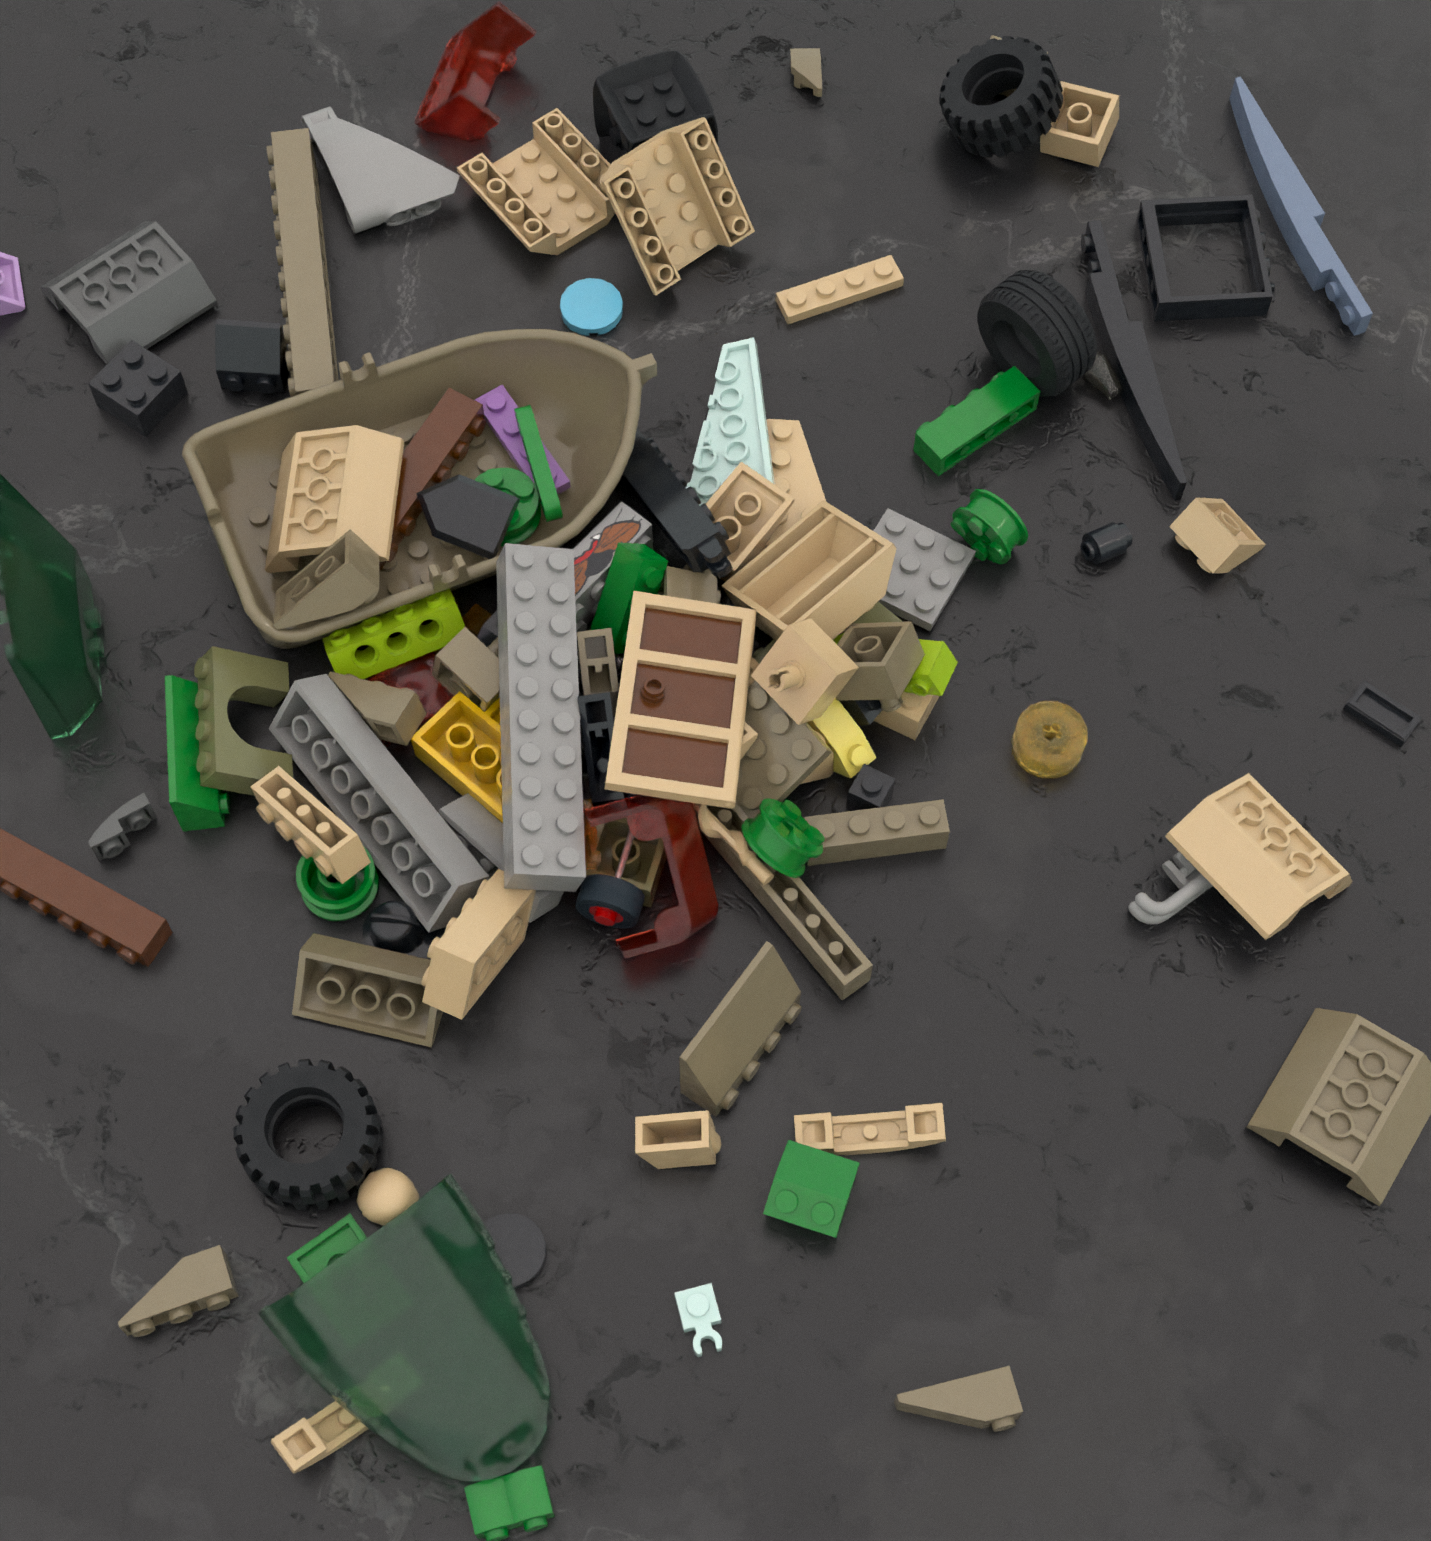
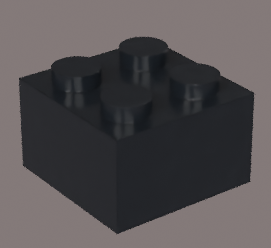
(138, 388)

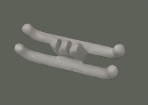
(1186, 878)

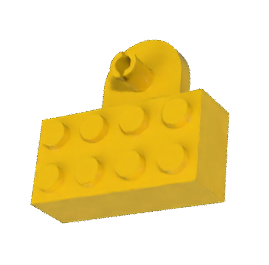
(465, 750)

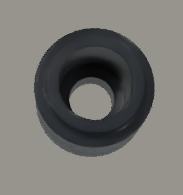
(1106, 542)

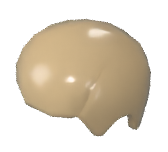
(385, 1195)

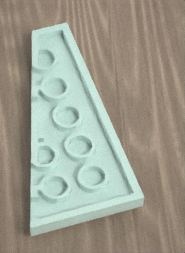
(735, 422)

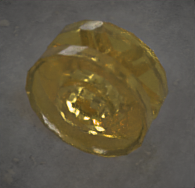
(1044, 756)

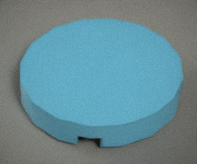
(591, 306)

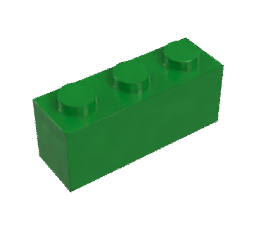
(632, 569)

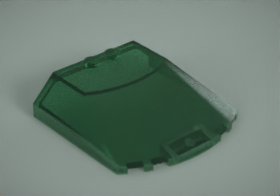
(48, 617)

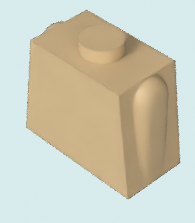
(677, 1139)

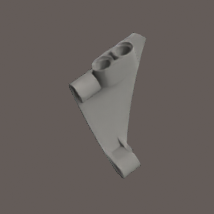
(376, 175)

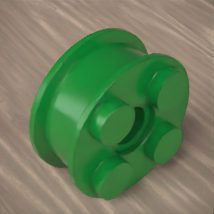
(528, 511)
(989, 526)
(783, 837)
(336, 900)

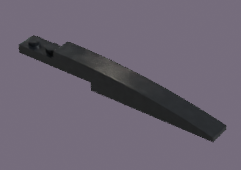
(1131, 360)

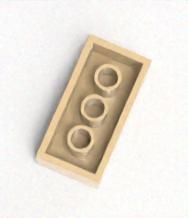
(476, 946)

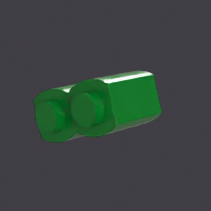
(510, 1503)

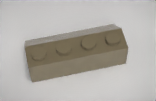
(364, 990)

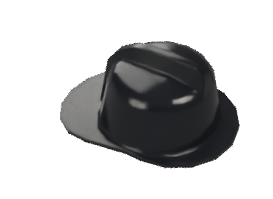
(398, 929)

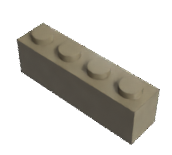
(881, 831)

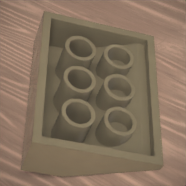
(739, 1032)

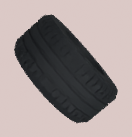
(1038, 329)

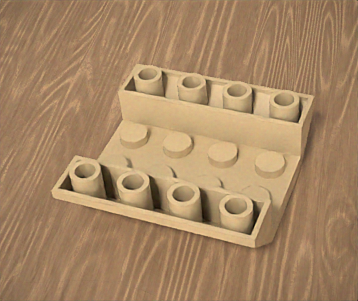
(546, 188)
(675, 201)
(332, 485)
(1257, 855)

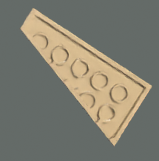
(793, 471)

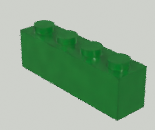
(976, 420)

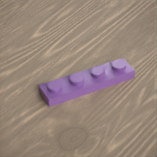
(501, 419)

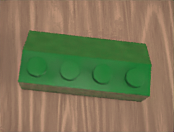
(192, 804)

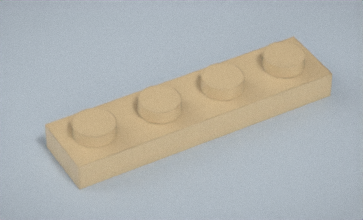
(839, 289)

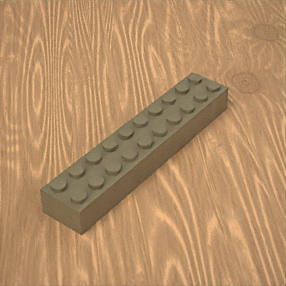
(303, 255)

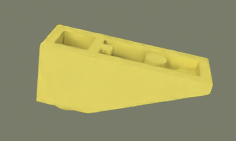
(844, 739)

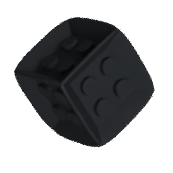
(647, 98)

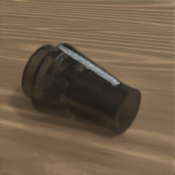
(1103, 377)

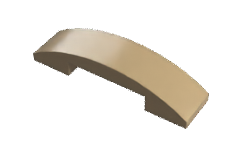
(872, 1132)
(317, 1437)

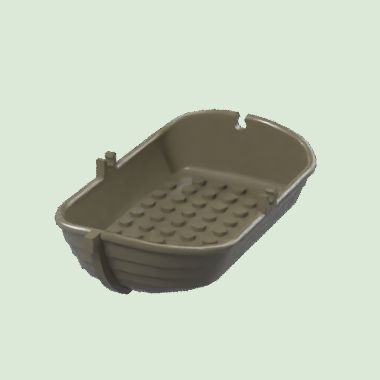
(582, 405)

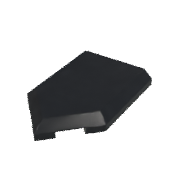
(468, 514)

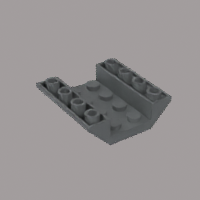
(132, 291)

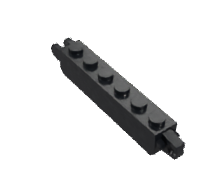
(676, 508)

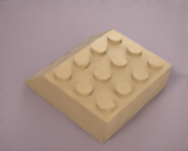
(815, 570)

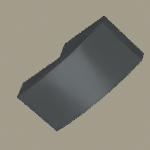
(110, 837)

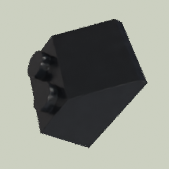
(250, 356)

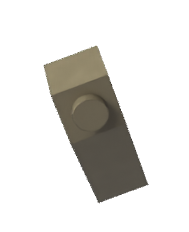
(597, 661)
(973, 1400)

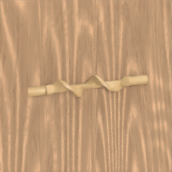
(714, 828)

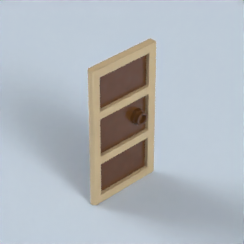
(682, 700)

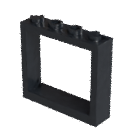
(1204, 211)

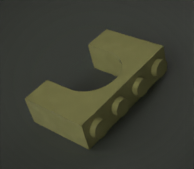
(223, 756)

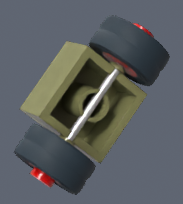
(624, 878)

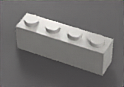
(484, 839)

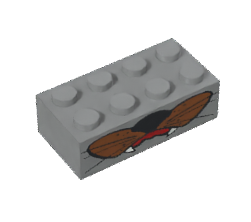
(595, 555)

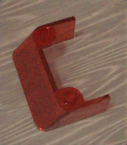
(467, 73)
(678, 826)

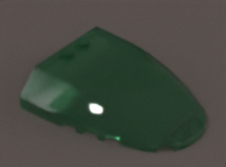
(425, 1341)

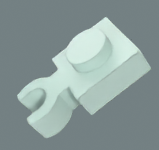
(699, 1312)

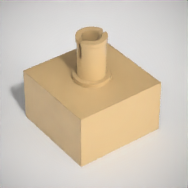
(804, 671)

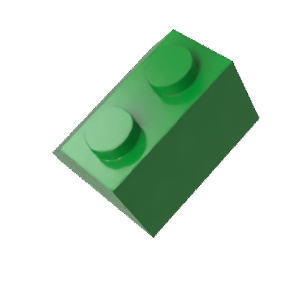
(811, 1188)

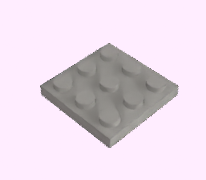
(923, 569)

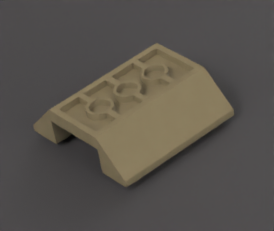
(1349, 1099)

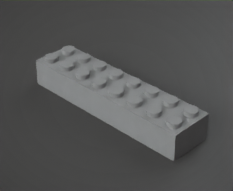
(377, 801)

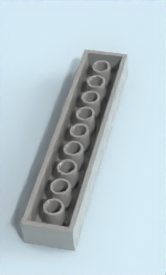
(540, 719)

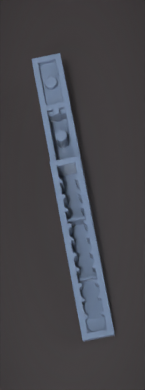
(1296, 210)

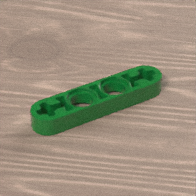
(538, 463)

